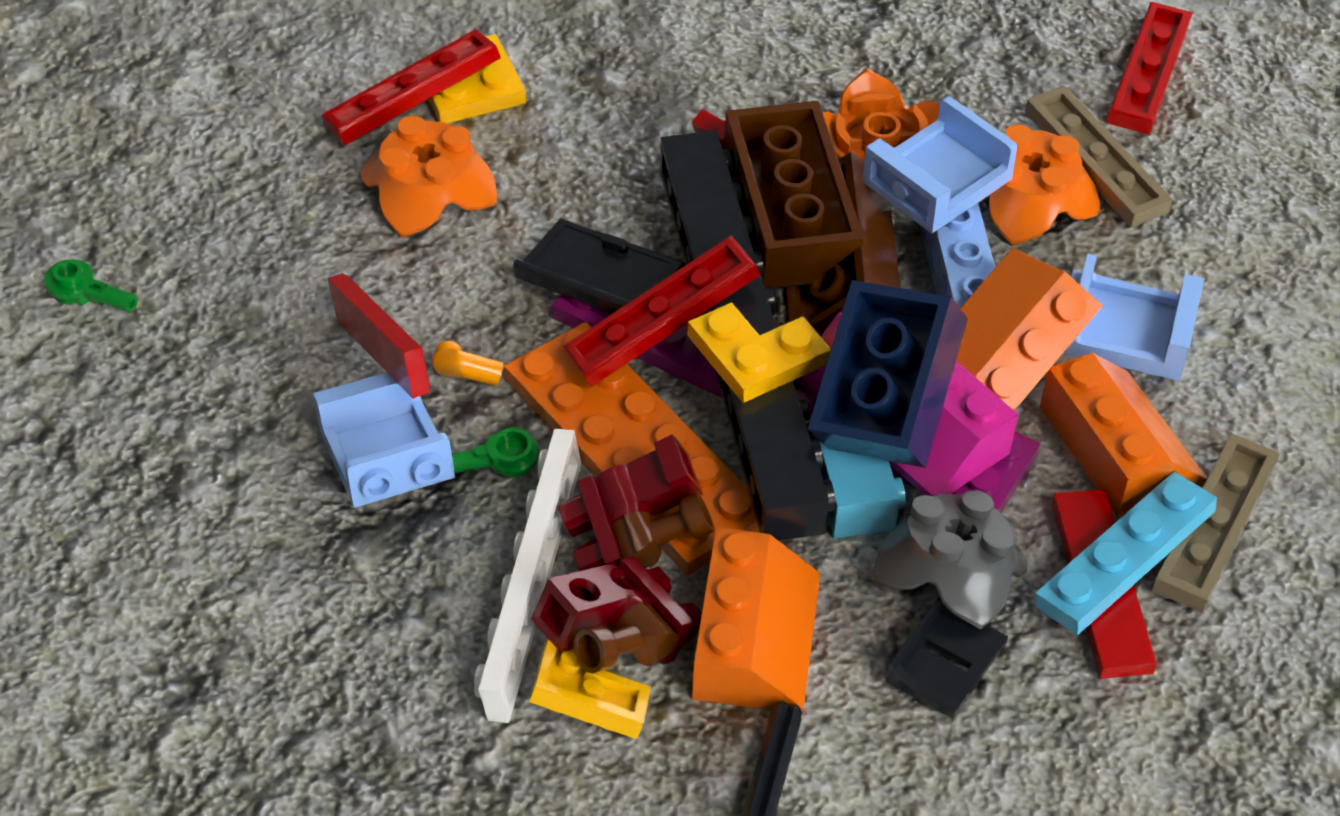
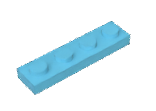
(1125, 553)

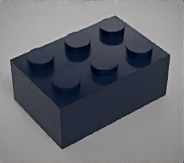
(888, 373)

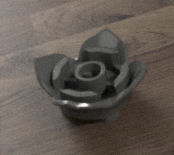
(957, 547)

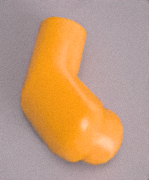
(453, 362)

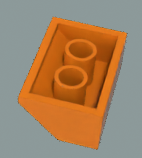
(1021, 324)
(1113, 430)
(755, 623)

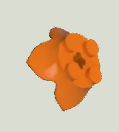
(874, 110)
(424, 170)
(1044, 183)

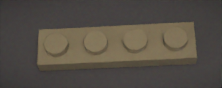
(1110, 166)
(1200, 559)

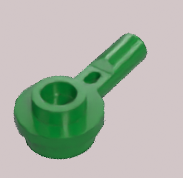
(74, 283)
(508, 453)

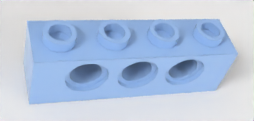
(959, 255)

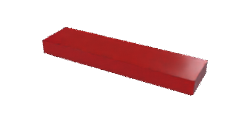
(1149, 68)
(410, 86)
(661, 310)
(379, 335)
(1120, 633)

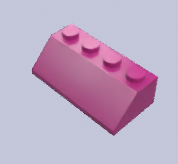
(970, 435)

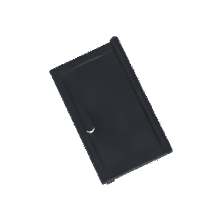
(593, 266)

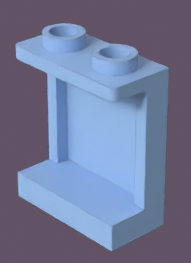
(941, 166)
(1138, 324)
(381, 439)

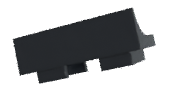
(934, 678)

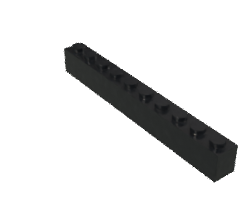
(772, 429)

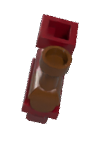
(623, 504)
(626, 600)

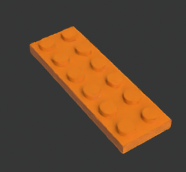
(619, 424)

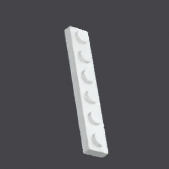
(534, 558)

